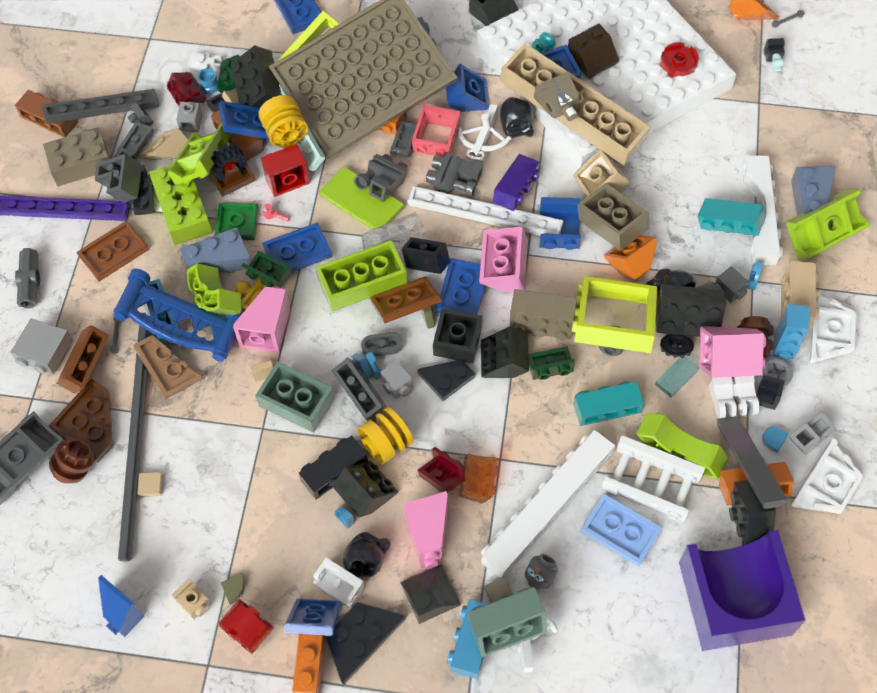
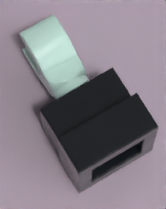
(774, 52)

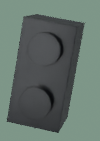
(426, 255)

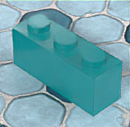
(731, 216)
(608, 403)

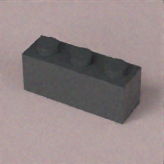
(359, 389)

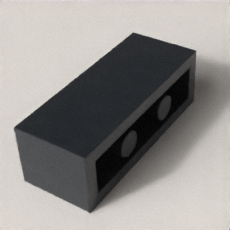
(324, 471)

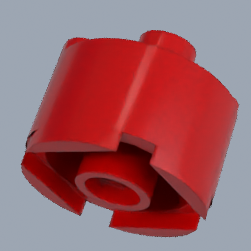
(245, 626)

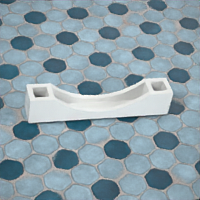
(757, 177)

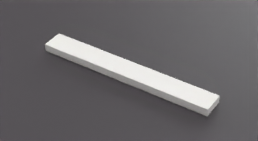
(483, 212)

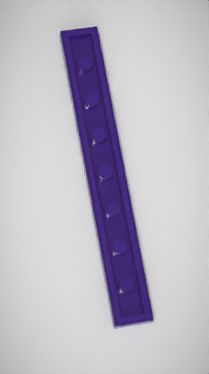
(64, 208)

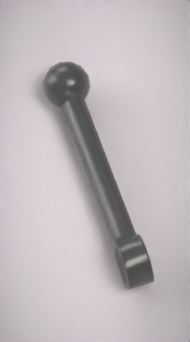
(800, 14)
(114, 349)

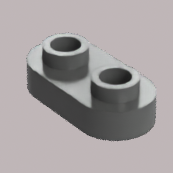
(381, 343)

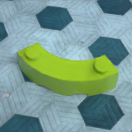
(209, 293)
(661, 433)

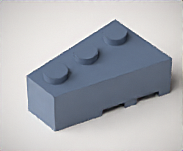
(811, 187)
(221, 251)

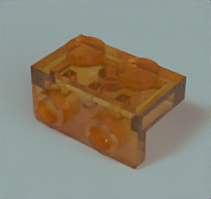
(479, 478)

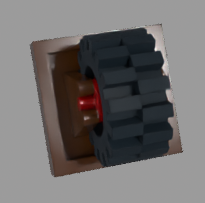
(230, 170)

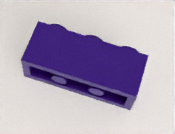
(516, 182)

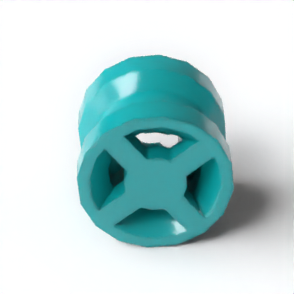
(544, 43)

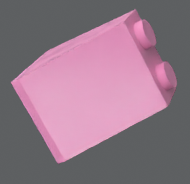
(264, 321)
(731, 351)
(427, 527)

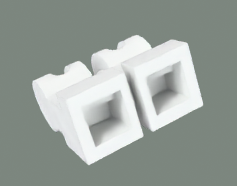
(727, 390)

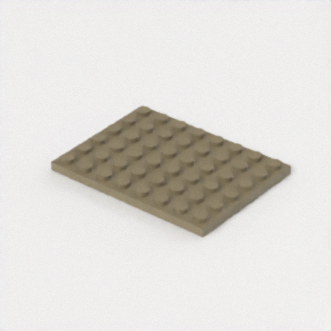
(363, 74)

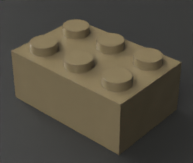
(75, 156)
(613, 216)
(542, 314)

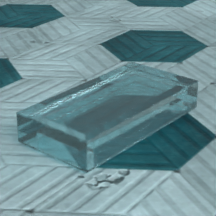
(677, 376)

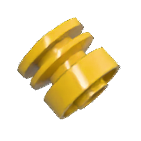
(283, 121)
(387, 434)

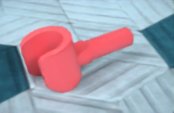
(270, 213)

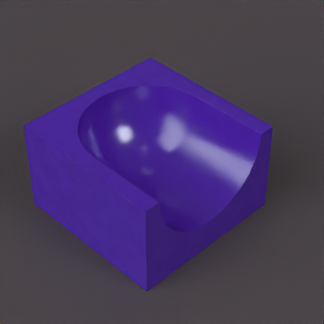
(741, 593)

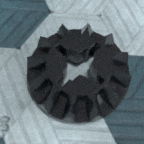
(671, 341)

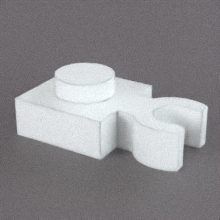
(203, 60)

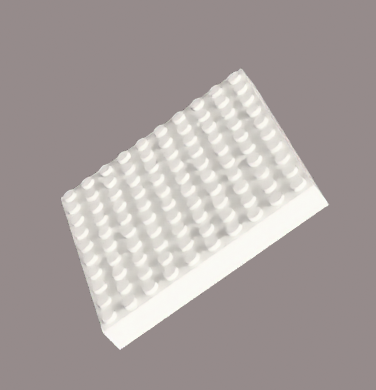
(638, 81)

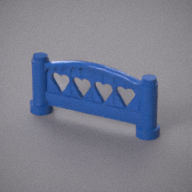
(140, 293)

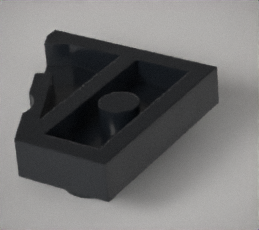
(446, 377)

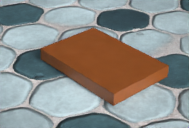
(112, 251)
(405, 299)

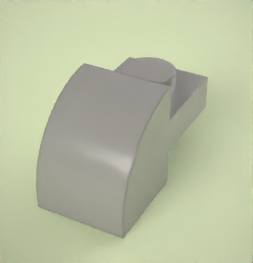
(812, 433)

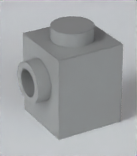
(189, 117)
(396, 380)

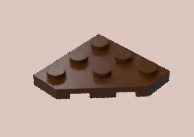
(87, 419)

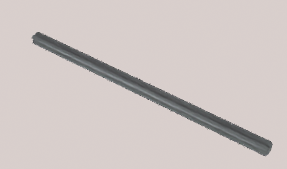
(133, 456)

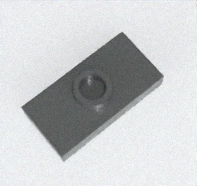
(403, 139)

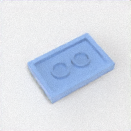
(621, 530)

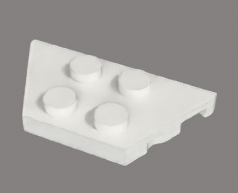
(832, 331)
(830, 482)

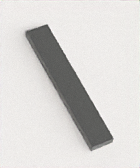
(98, 105)
(751, 463)

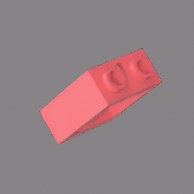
(431, 115)

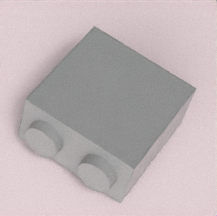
(41, 346)

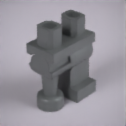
(453, 173)
(383, 175)

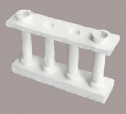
(653, 457)

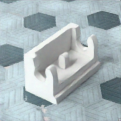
(338, 582)

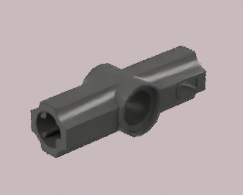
(27, 278)

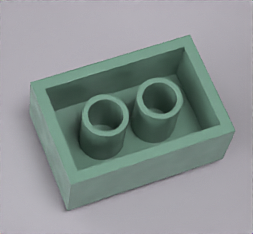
(295, 396)
(507, 621)

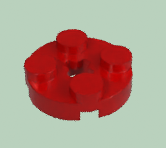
(679, 68)

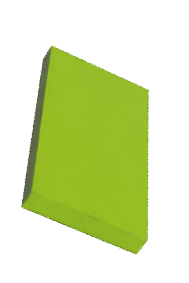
(357, 202)

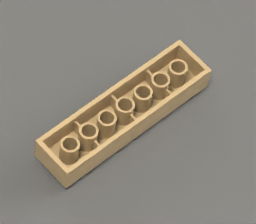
(598, 117)

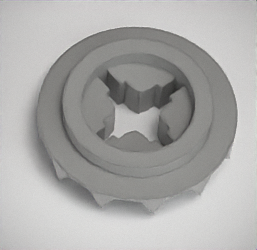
(781, 366)

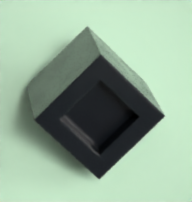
(769, 392)

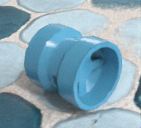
(208, 80)

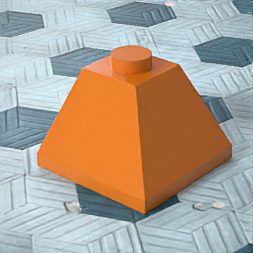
(751, 10)
(634, 258)

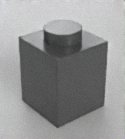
(733, 284)

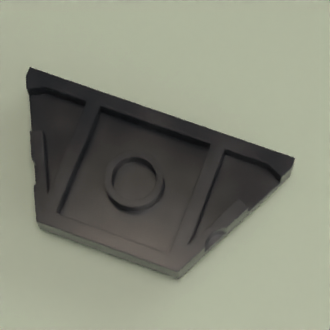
(360, 636)

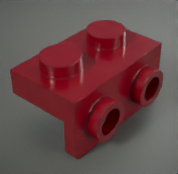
(185, 88)
(442, 471)

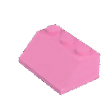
(504, 259)

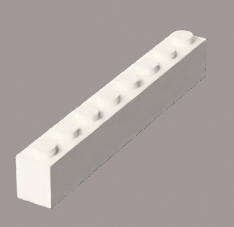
(547, 505)

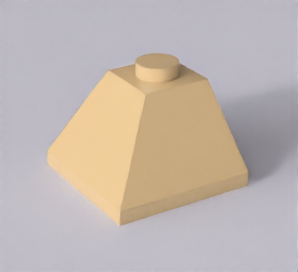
(166, 146)
(598, 171)

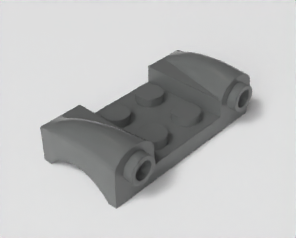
(24, 451)

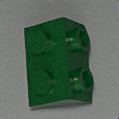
(226, 78)
(267, 269)
(551, 363)

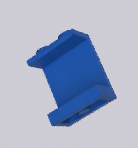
(566, 210)

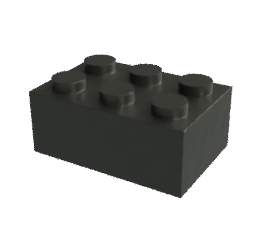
(254, 78)
(687, 308)

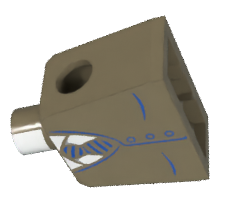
(558, 96)

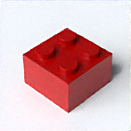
(285, 170)

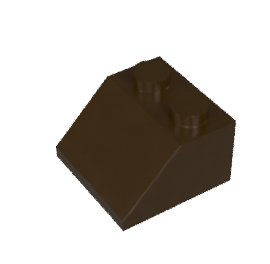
(593, 50)

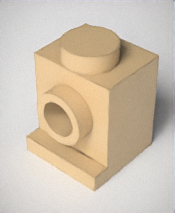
(187, 592)

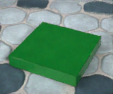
(237, 215)

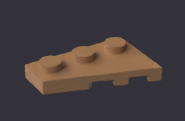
(164, 367)

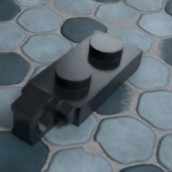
(145, 202)

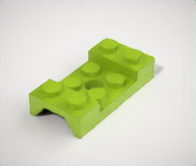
(196, 156)
(811, 231)

